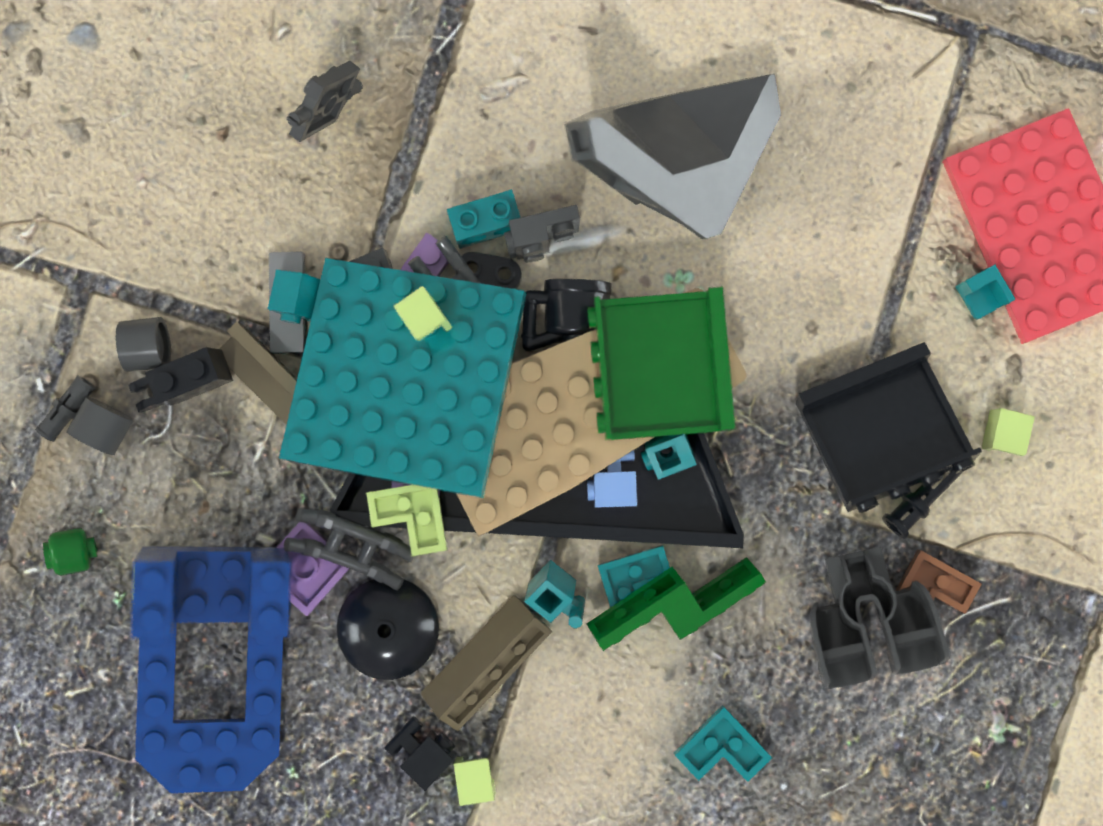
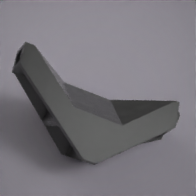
(682, 149)

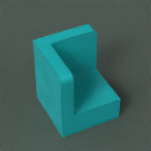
(985, 292)

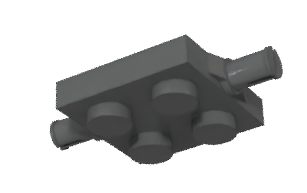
(324, 100)

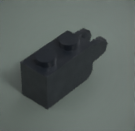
(183, 378)

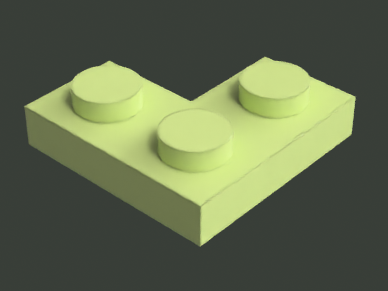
(418, 508)

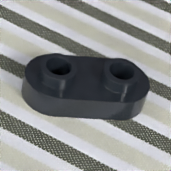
(490, 266)

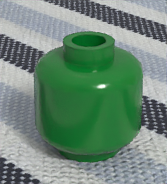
(69, 551)

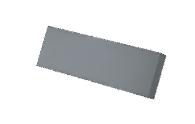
(285, 336)

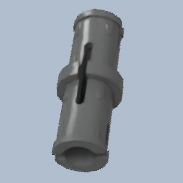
(65, 408)

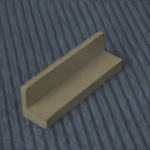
(260, 370)
(485, 663)

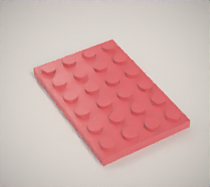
(1038, 220)

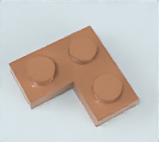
(941, 581)

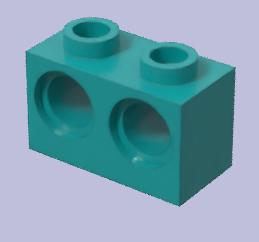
(483, 218)

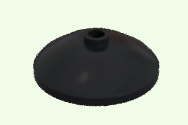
(412, 626)

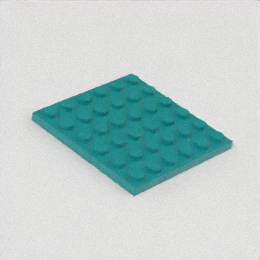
(399, 405)

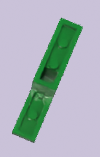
(679, 606)

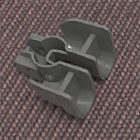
(906, 617)

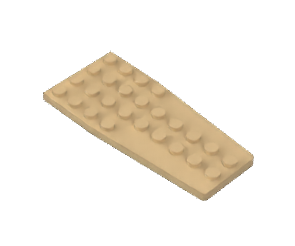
(551, 433)

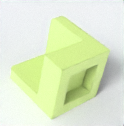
(421, 314)
(1008, 431)
(474, 781)

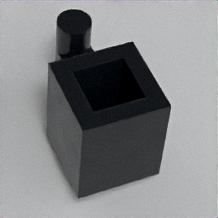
(427, 757)

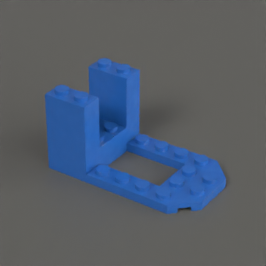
(209, 587)

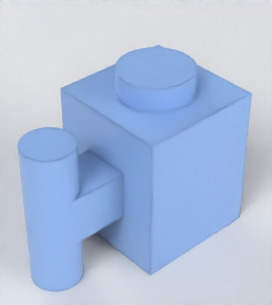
(614, 487)

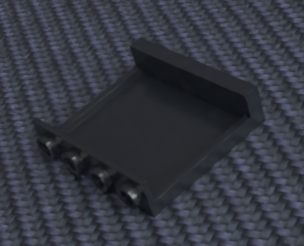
(885, 429)

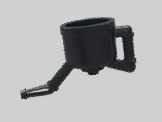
(565, 310)

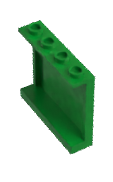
(662, 365)

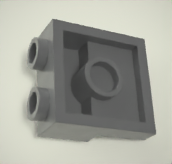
(531, 234)

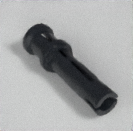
(916, 506)

